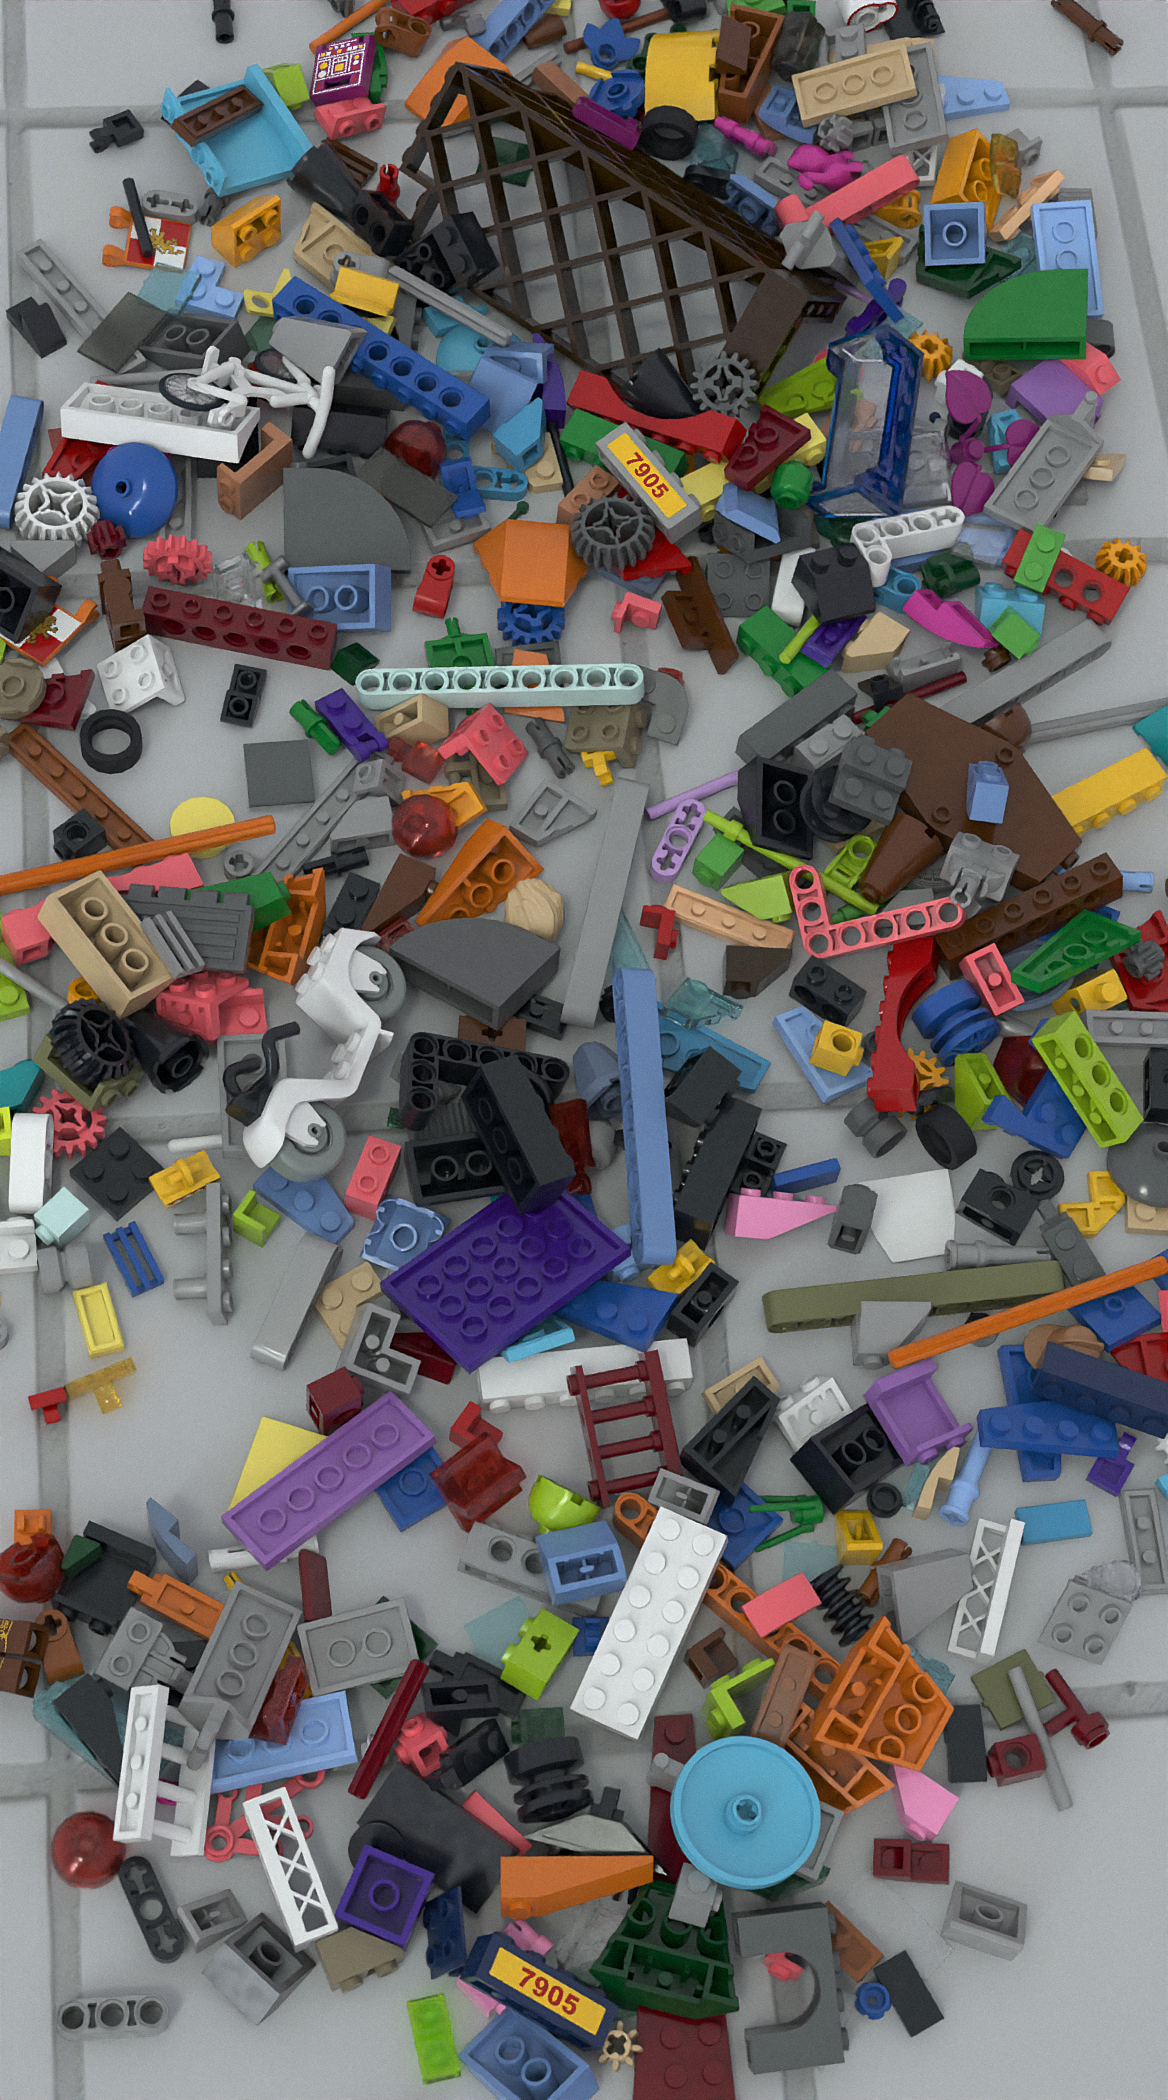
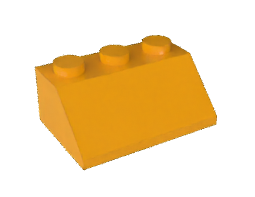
(967, 174)

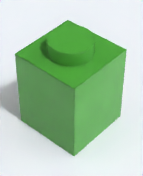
(1015, 632)
(717, 862)

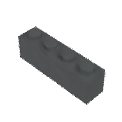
(798, 719)

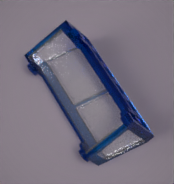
(869, 425)

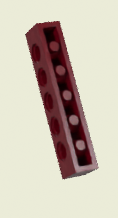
(239, 628)

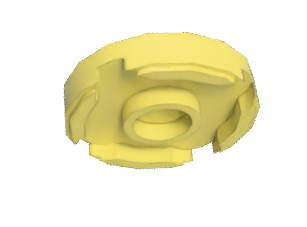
(197, 815)

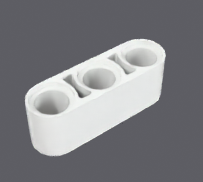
(786, 599)
(30, 1162)

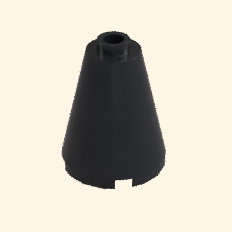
(325, 179)
(660, 389)
(165, 1050)

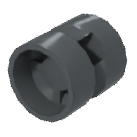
(878, 1129)

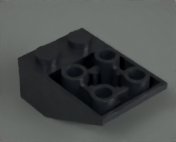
(450, 255)

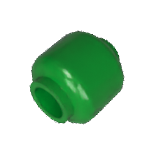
(791, 485)

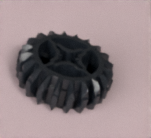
(92, 1042)

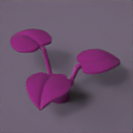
(966, 399)

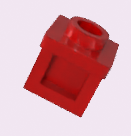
(662, 919)

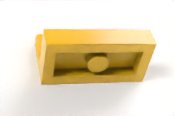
(365, 291)

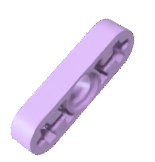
(678, 854)

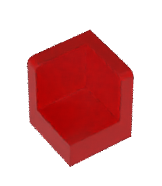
(471, 1425)

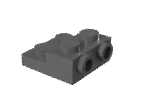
(870, 779)

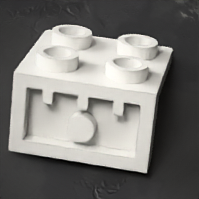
(139, 675)

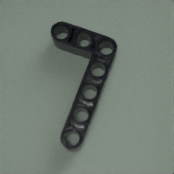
(455, 1061)

